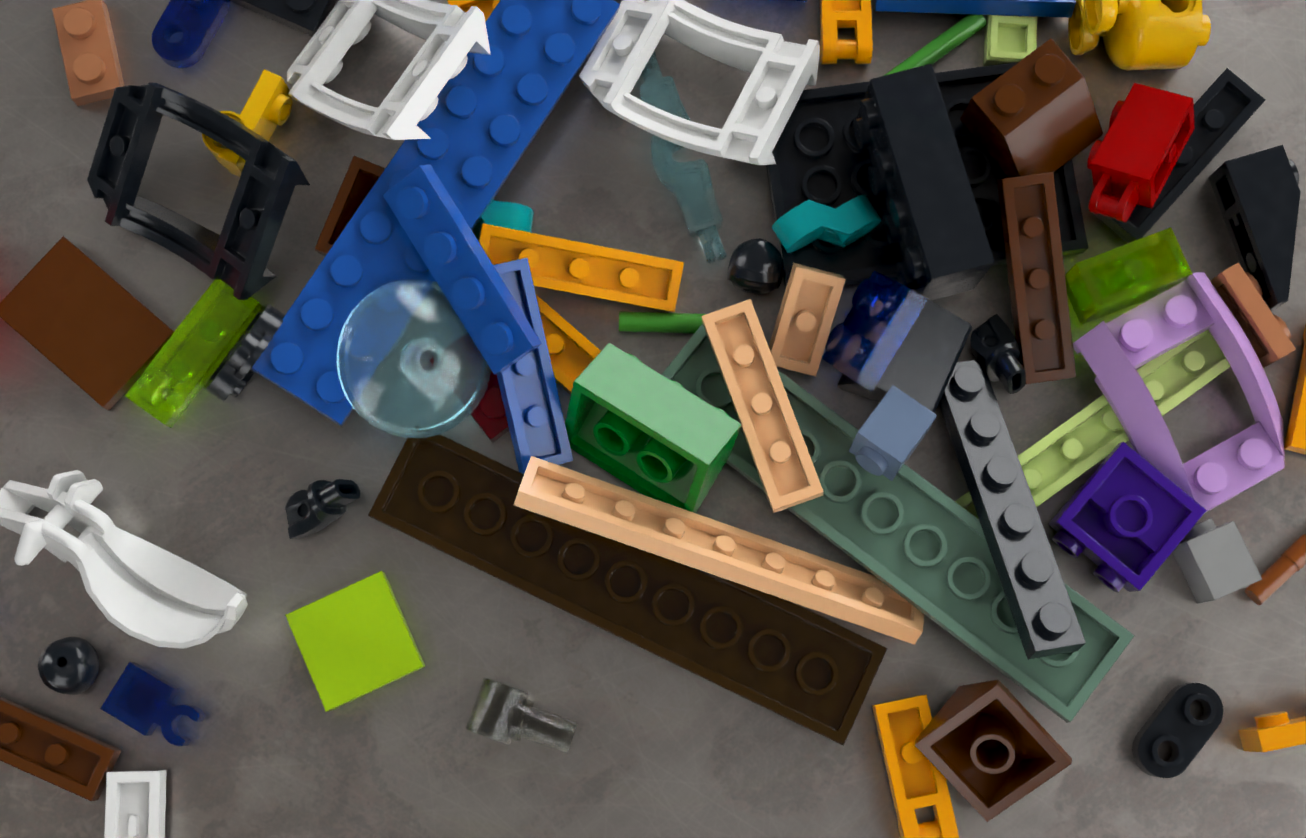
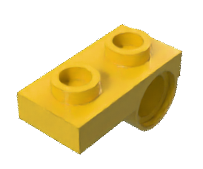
(263, 111)

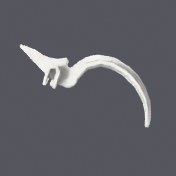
(128, 578)

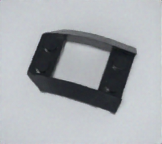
(257, 206)

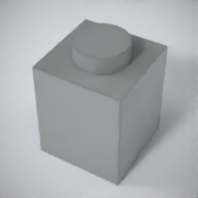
(1215, 561)

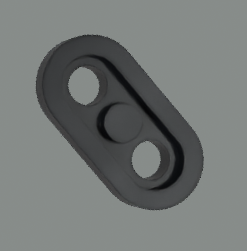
(1179, 728)

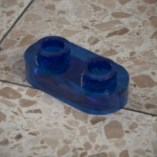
(199, 25)

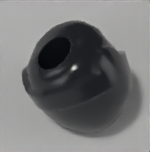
(756, 267)
(69, 665)

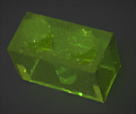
(1126, 275)

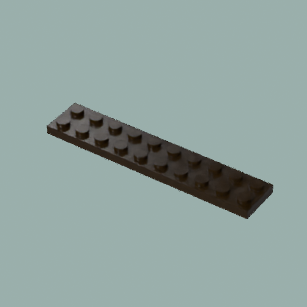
(679, 613)

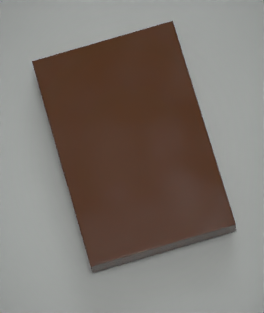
(85, 323)

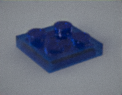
(873, 329)

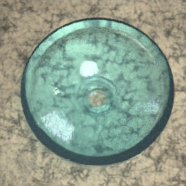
(382, 365)

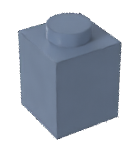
(891, 434)

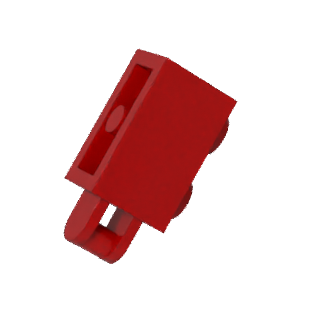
(1138, 150)

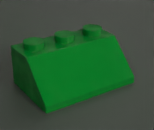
(648, 429)

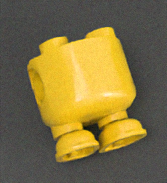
(1140, 31)

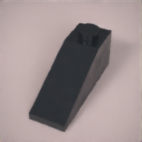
(1261, 214)

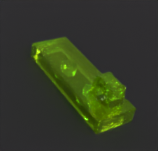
(193, 353)

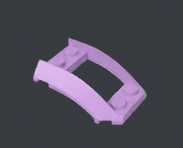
(1155, 328)

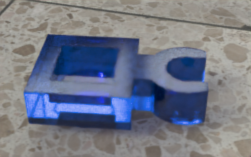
(146, 701)

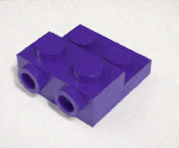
(1125, 520)

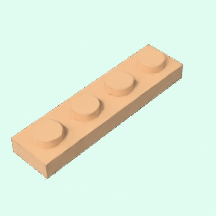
(762, 406)

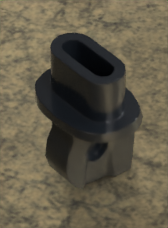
(1000, 353)
(319, 506)

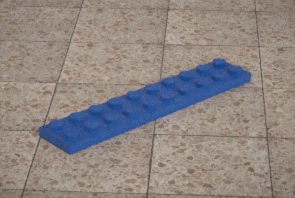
(476, 140)

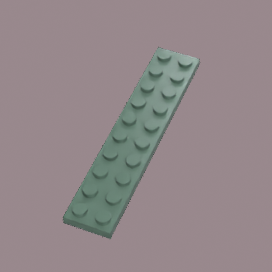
(916, 544)

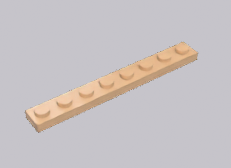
(717, 549)

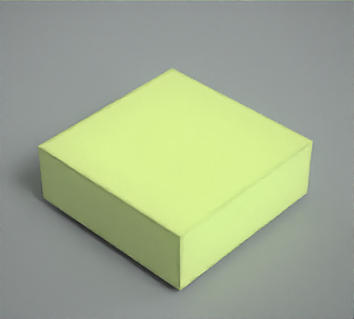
(1009, 39)

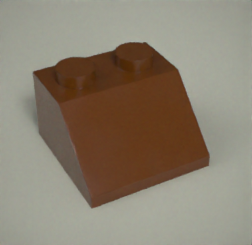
(1034, 114)

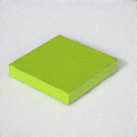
(355, 641)

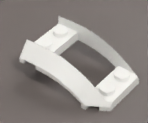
(414, 96)
(761, 111)

